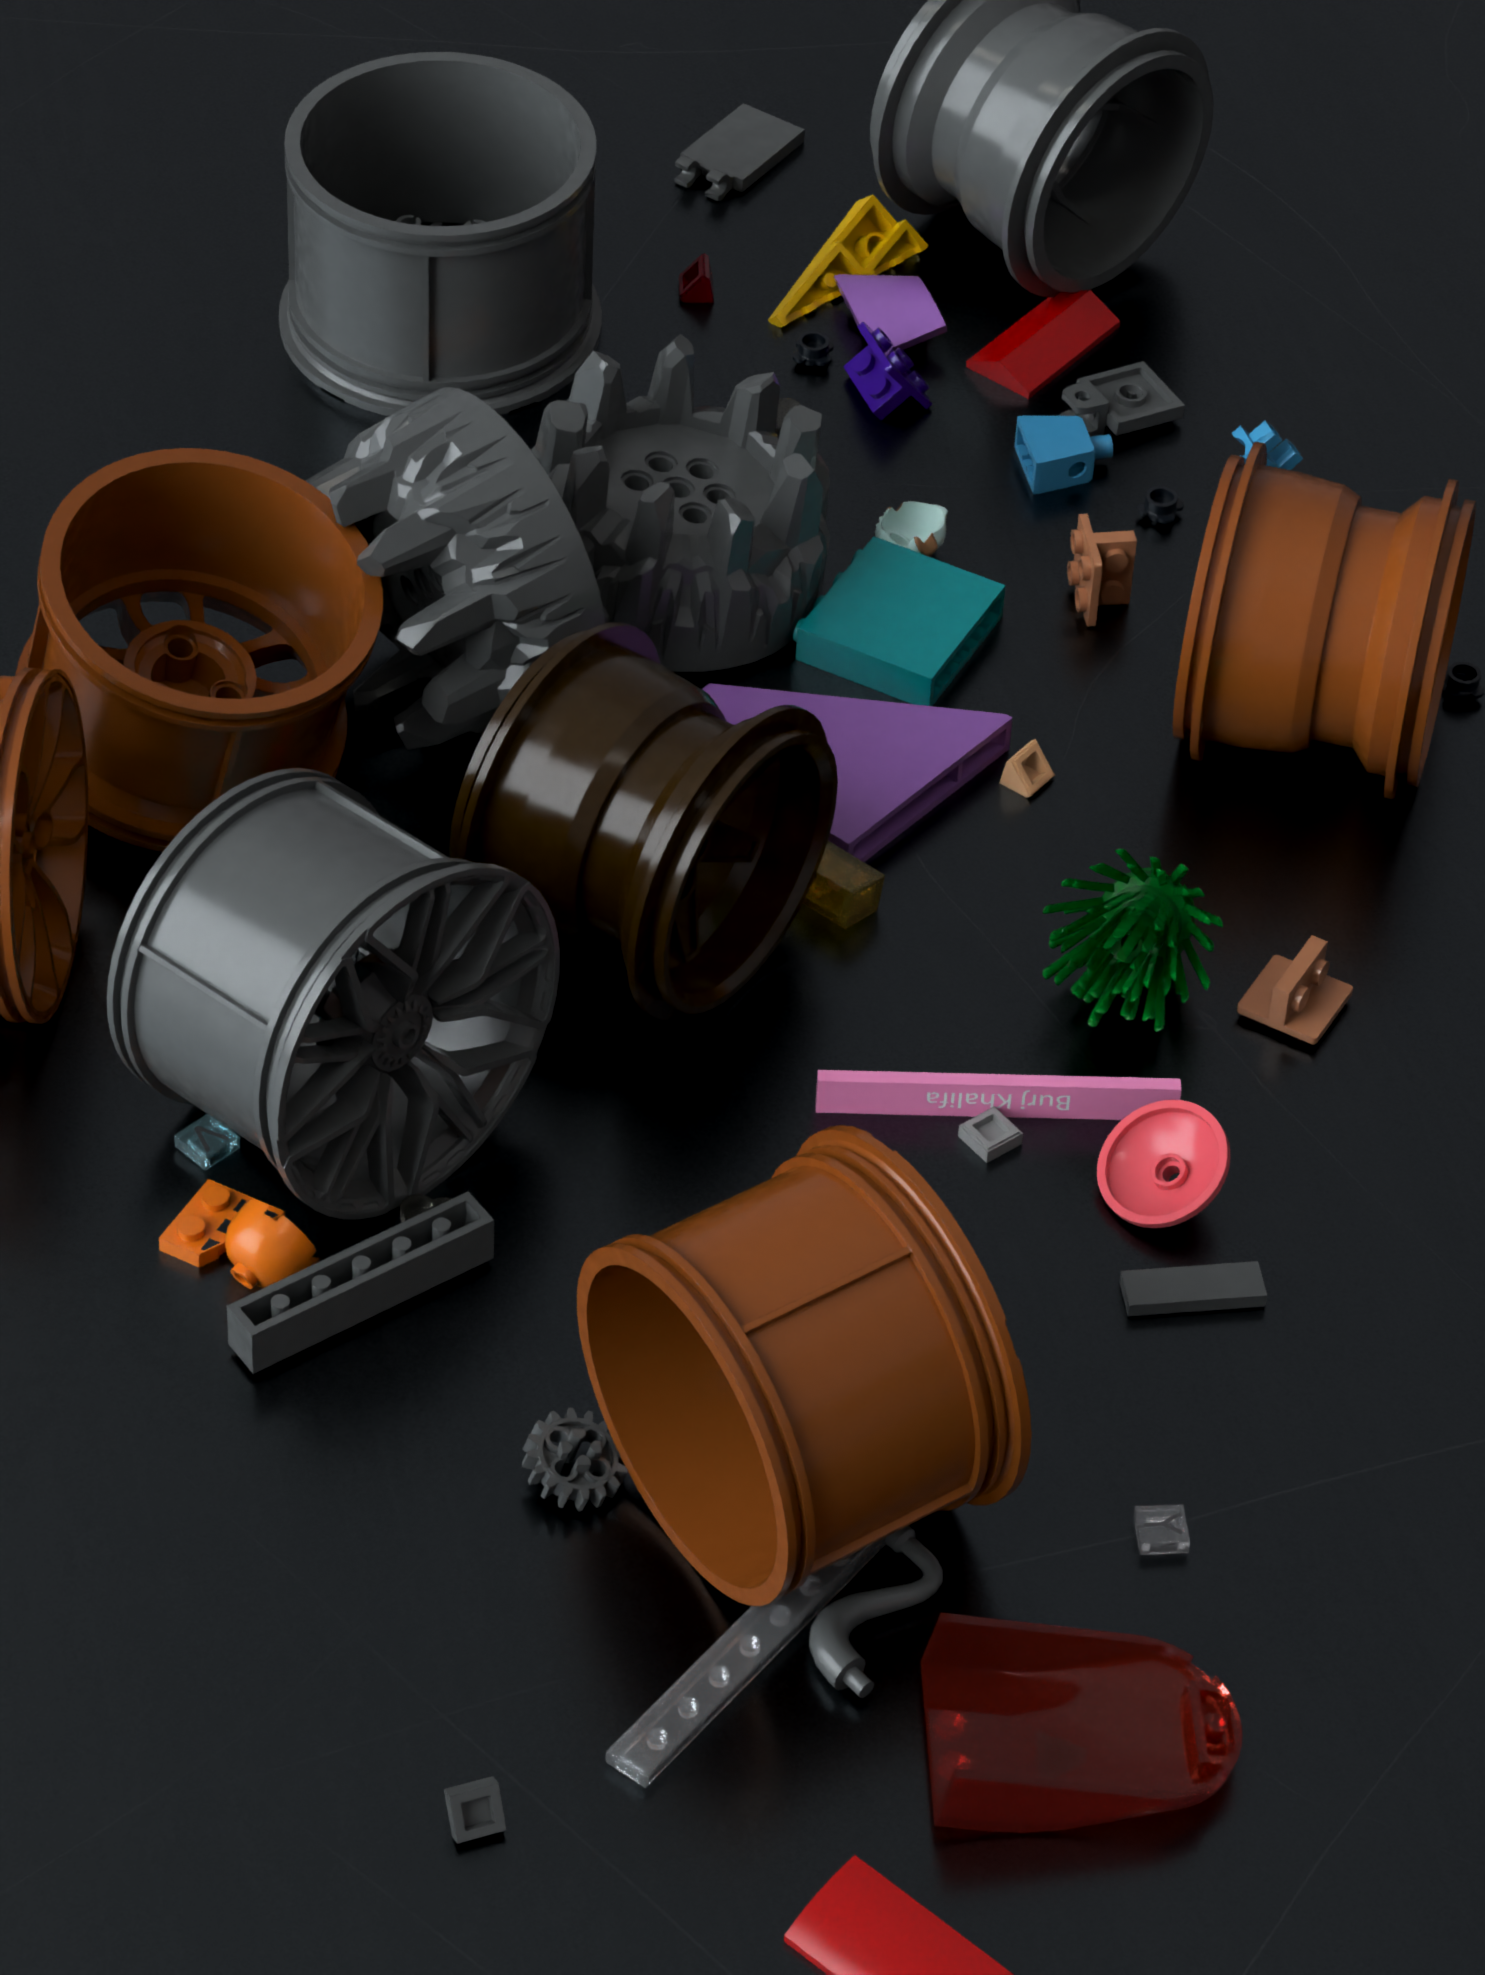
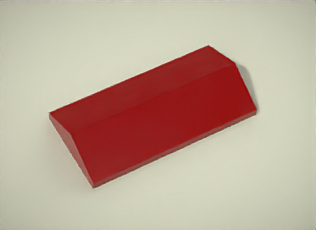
(1045, 342)

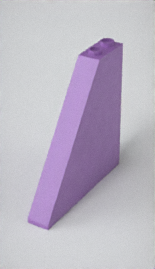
(888, 756)

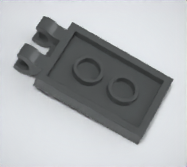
(738, 151)

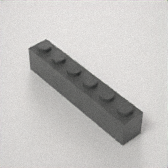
(360, 1282)

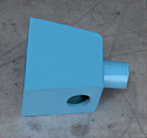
(1058, 451)

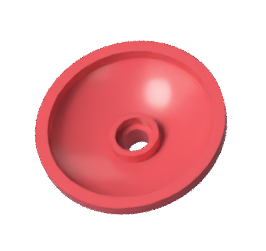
(1151, 1148)

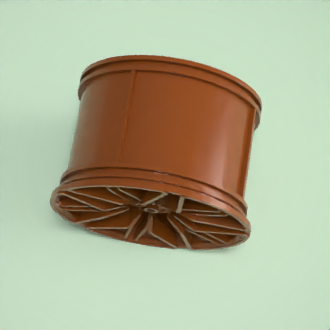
(805, 1367)

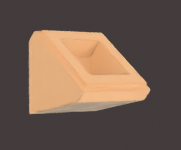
(1027, 770)

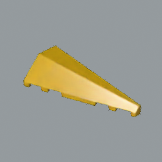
(862, 244)

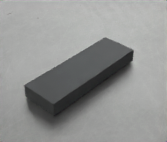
(1193, 1288)

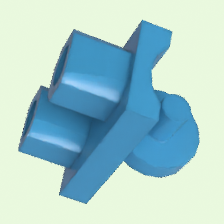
(1283, 456)

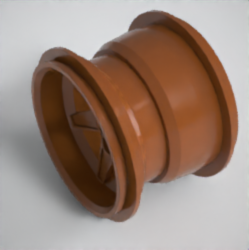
(1321, 619)

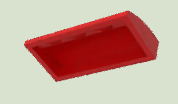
(875, 1928)

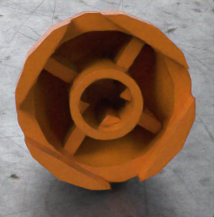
(265, 1247)

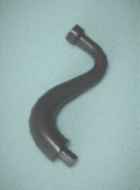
(833, 1625)

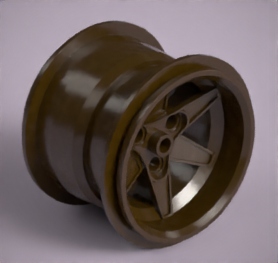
(650, 815)

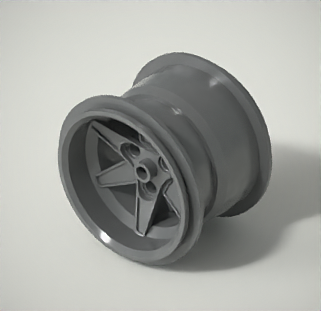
(1047, 131)

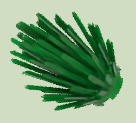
(1136, 941)

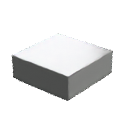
(990, 1134)

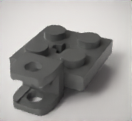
(1122, 400)

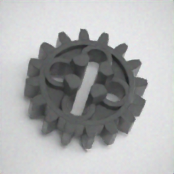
(548, 1459)

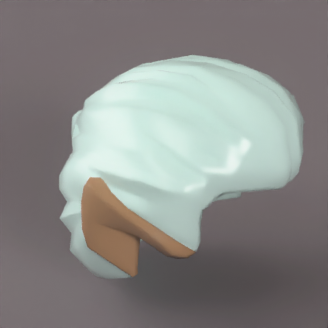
(914, 526)

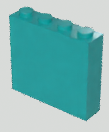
(899, 622)

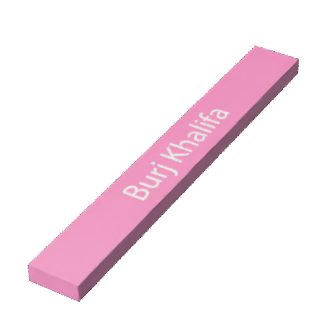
(975, 1093)

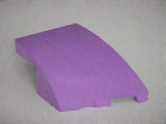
(895, 305)

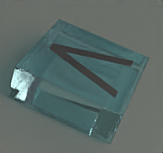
(207, 1141)

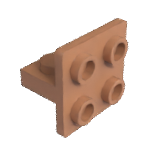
(1100, 568)
(1297, 994)

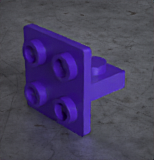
(885, 374)

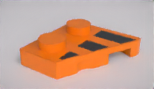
(201, 1226)

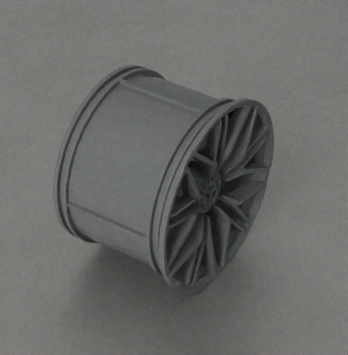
(440, 233)
(333, 989)

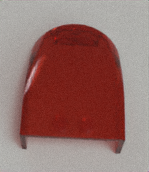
(1068, 1726)

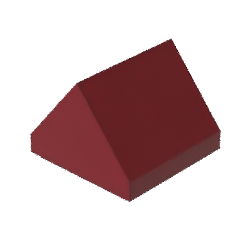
(697, 282)

